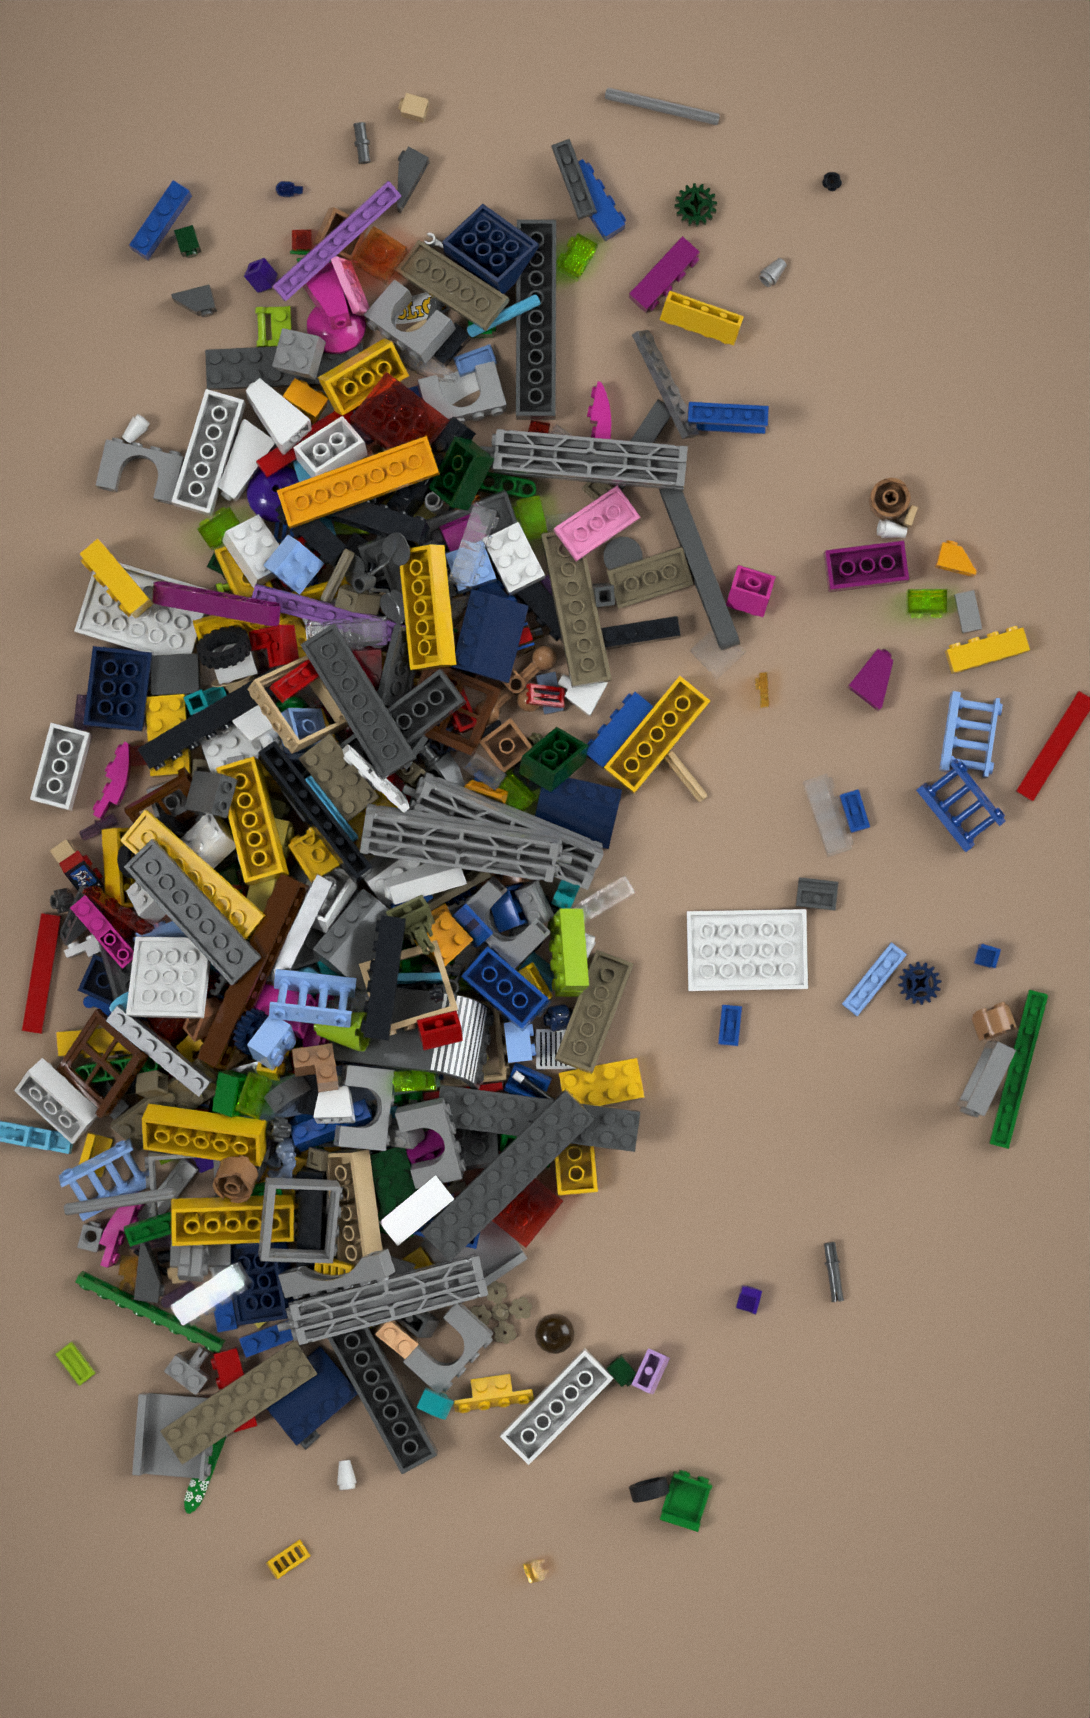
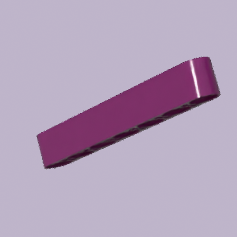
(216, 603)

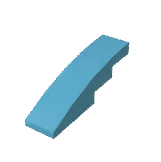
(34, 1137)

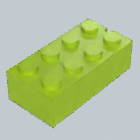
(568, 953)

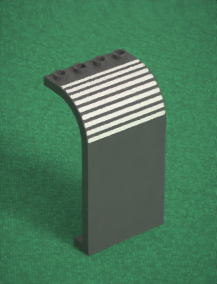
(405, 1051)

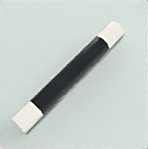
(531, 1086)

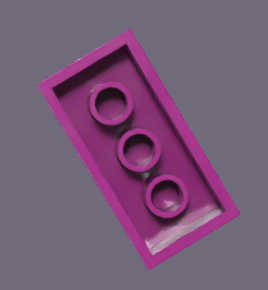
(866, 566)

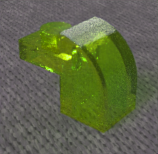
(414, 1081)

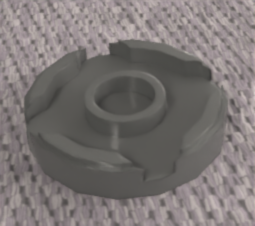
(621, 551)

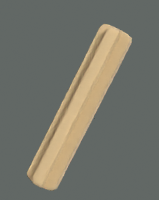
(685, 776)

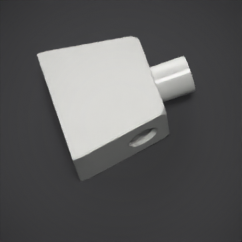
(583, 697)
(255, 728)
(335, 1106)

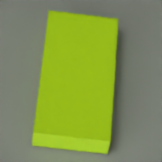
(75, 1363)

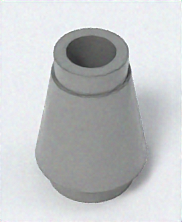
(772, 272)

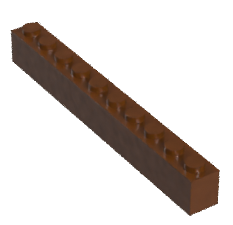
(243, 996)

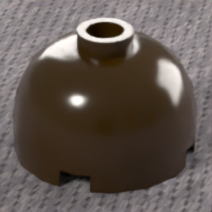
(554, 1333)

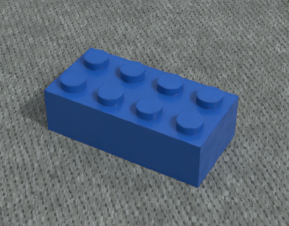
(505, 988)

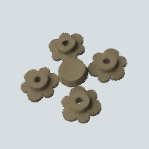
(501, 1311)

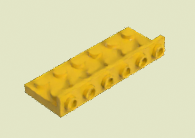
(313, 854)

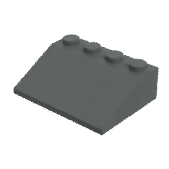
(352, 938)

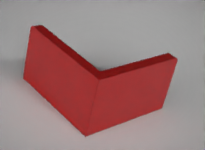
(278, 641)

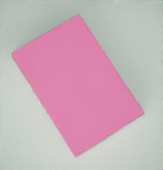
(351, 285)

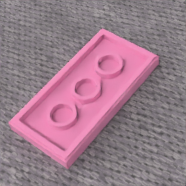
(596, 523)

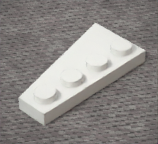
(382, 785)

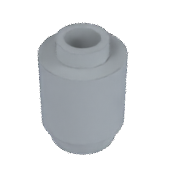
(436, 504)

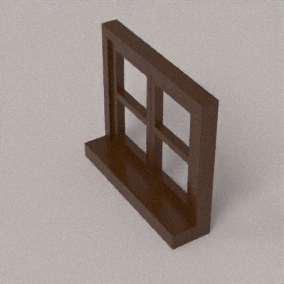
(453, 740)
(181, 782)
(123, 1080)

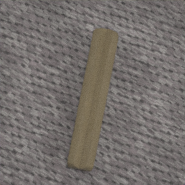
(337, 576)

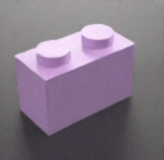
(650, 1371)

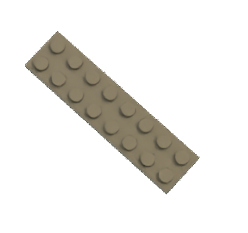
(576, 614)
(238, 1402)

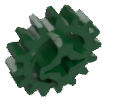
(687, 205)

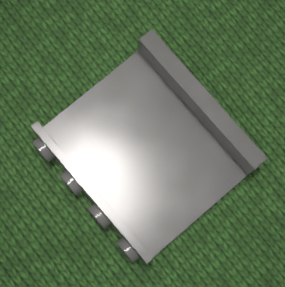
(495, 1249)
(151, 1449)

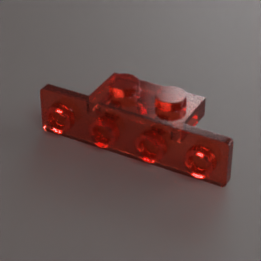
(120, 917)

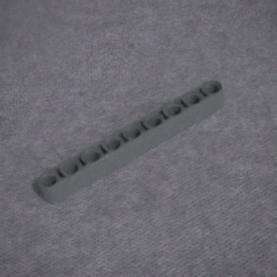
(700, 568)

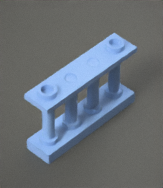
(954, 722)
(312, 983)
(130, 1186)

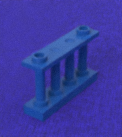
(728, 417)
(954, 823)

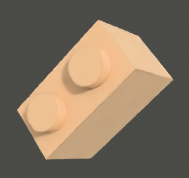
(396, 1337)

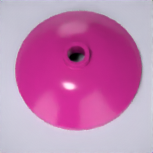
(337, 340)

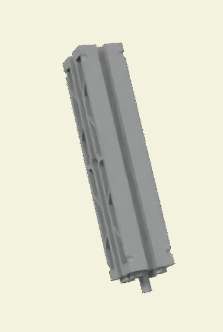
(588, 459)
(449, 799)
(462, 843)
(385, 1301)

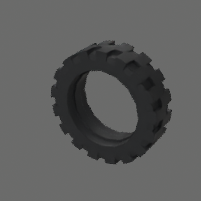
(221, 637)

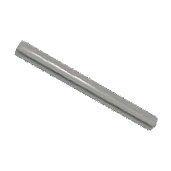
(662, 106)
(120, 1201)

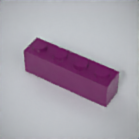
(664, 275)

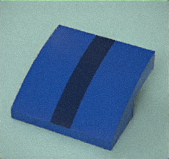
(472, 925)

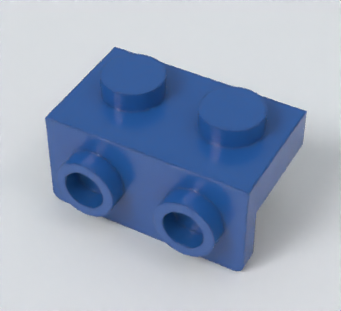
(514, 1087)

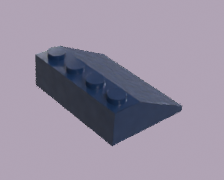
(490, 248)
(490, 636)
(117, 689)
(581, 808)
(264, 1298)
(314, 1400)

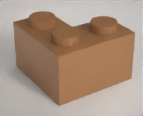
(317, 1061)

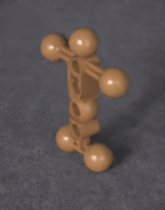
(542, 659)

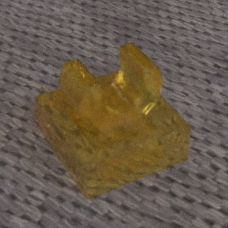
(534, 1571)

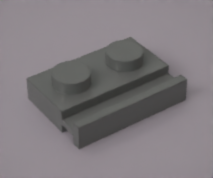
(817, 894)

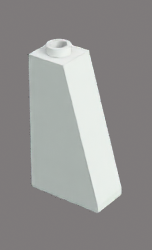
(279, 417)
(241, 466)
(422, 881)

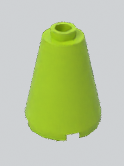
(346, 1036)

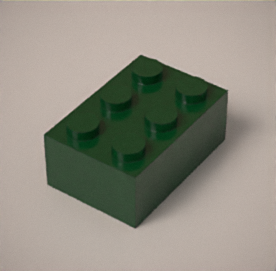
(461, 473)
(553, 759)
(392, 1177)

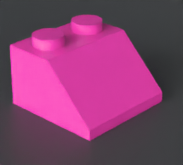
(750, 591)

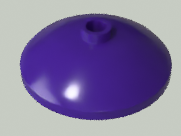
(263, 498)

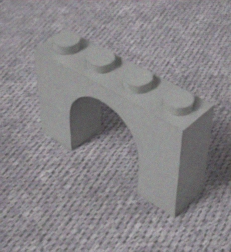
(419, 343)
(489, 402)
(118, 455)
(513, 948)
(435, 1116)
(374, 1134)
(439, 1374)

